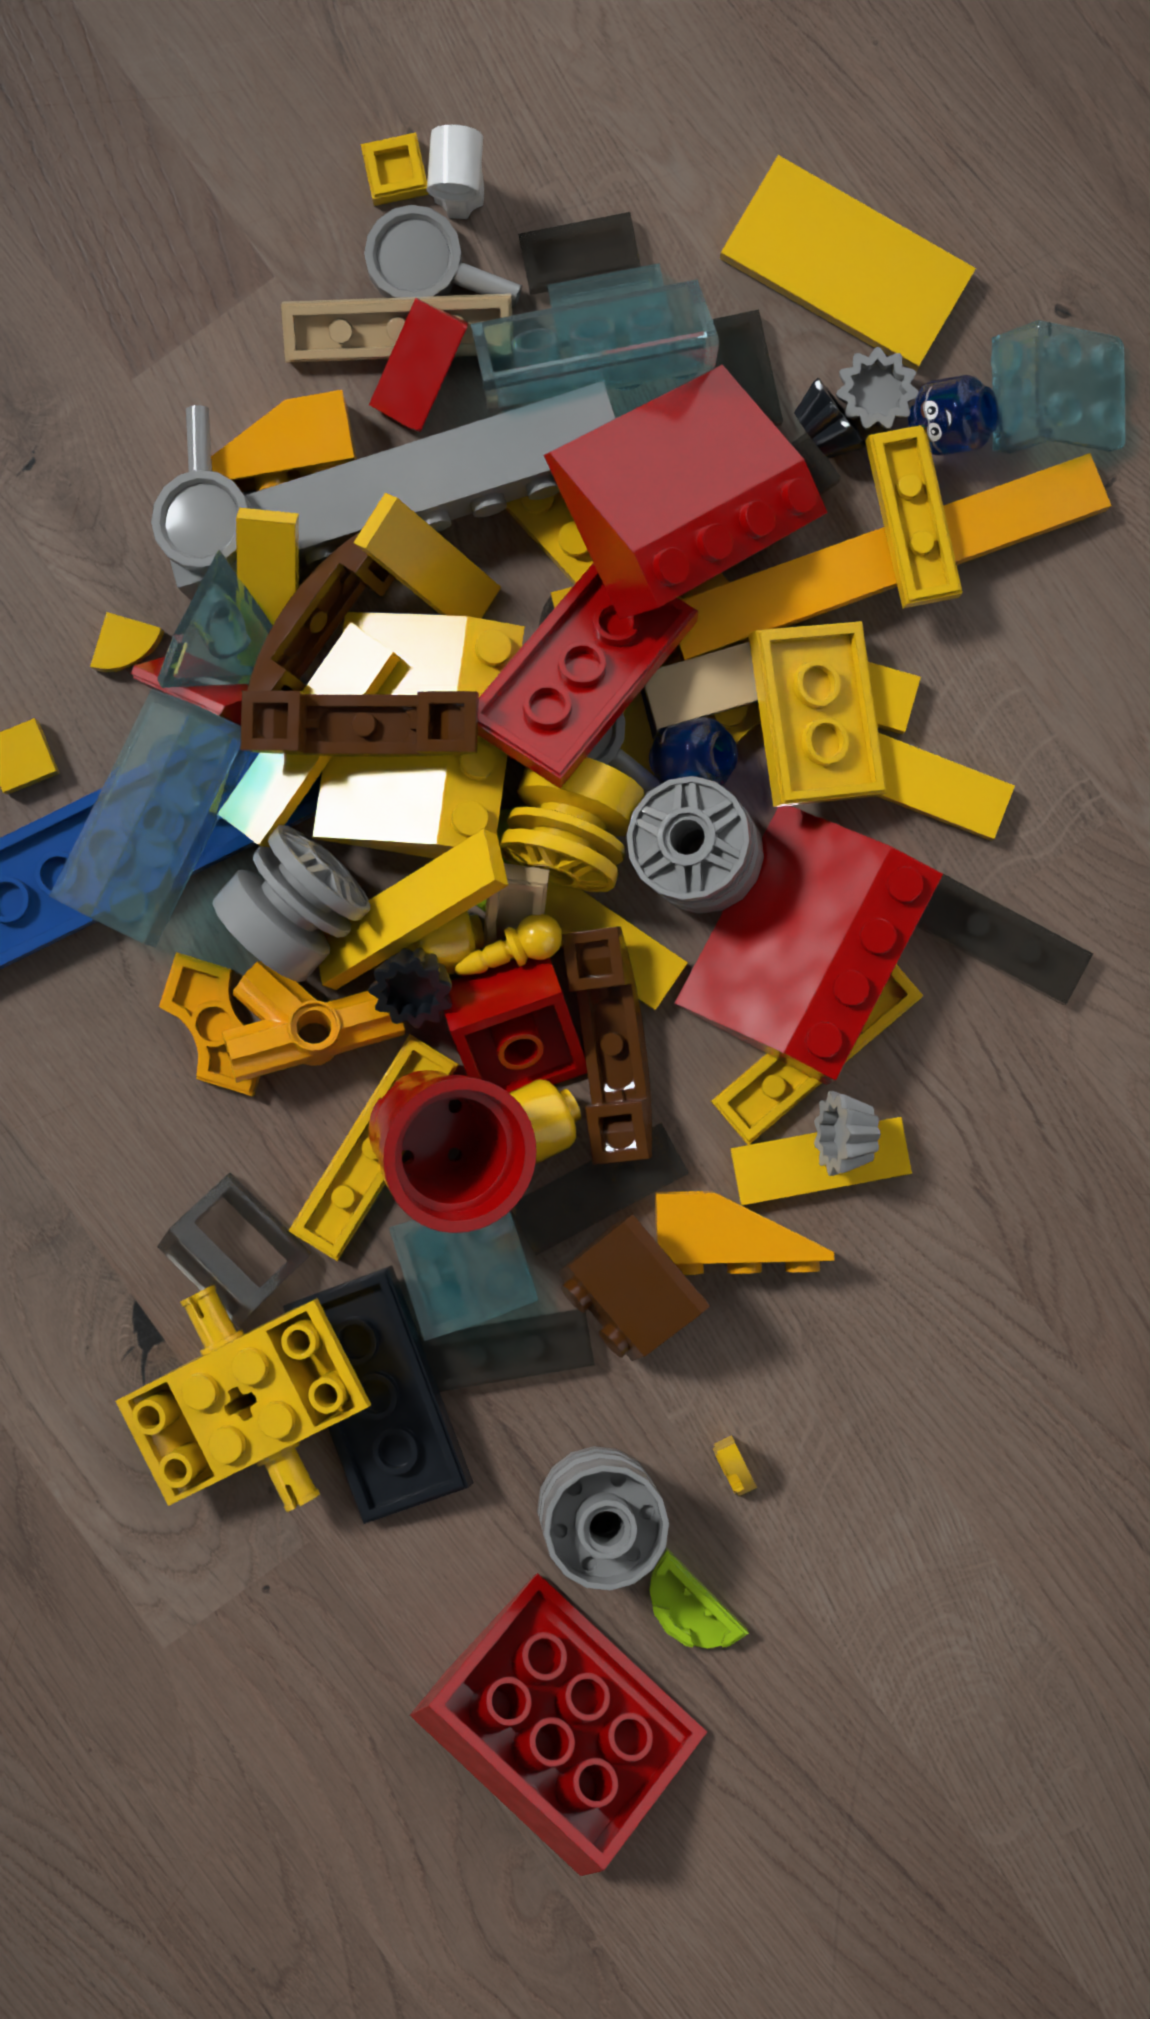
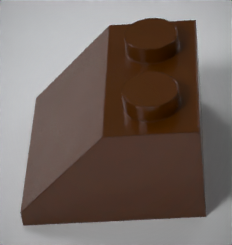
(631, 1289)

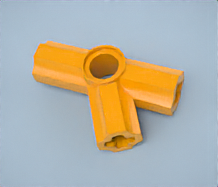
(284, 1010)

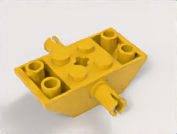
(204, 1426)

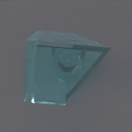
(217, 634)

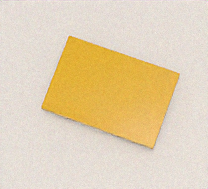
(817, 713)

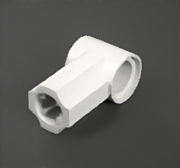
(456, 169)

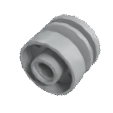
(668, 825)
(290, 904)
(611, 1551)

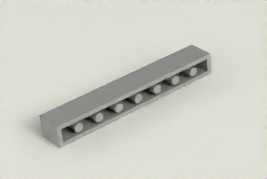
(436, 477)

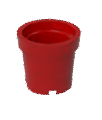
(492, 1142)

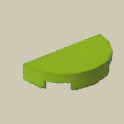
(689, 1609)

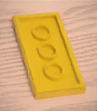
(847, 262)

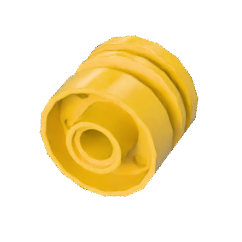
(573, 826)

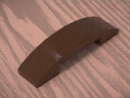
(314, 615)
(360, 723)
(613, 1044)

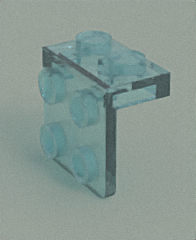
(1058, 387)

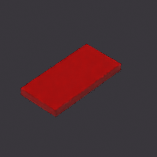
(577, 677)

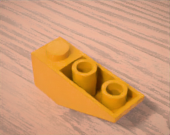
(289, 443)
(710, 1229)

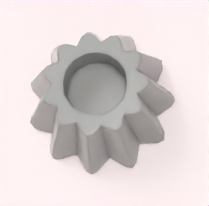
(877, 389)
(845, 1133)

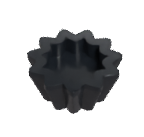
(826, 422)
(412, 987)

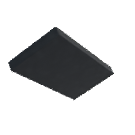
(404, 1442)

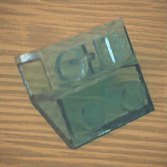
(463, 1275)

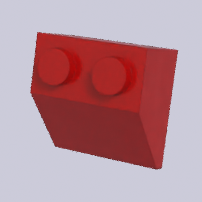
(514, 1026)

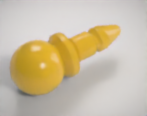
(535, 938)

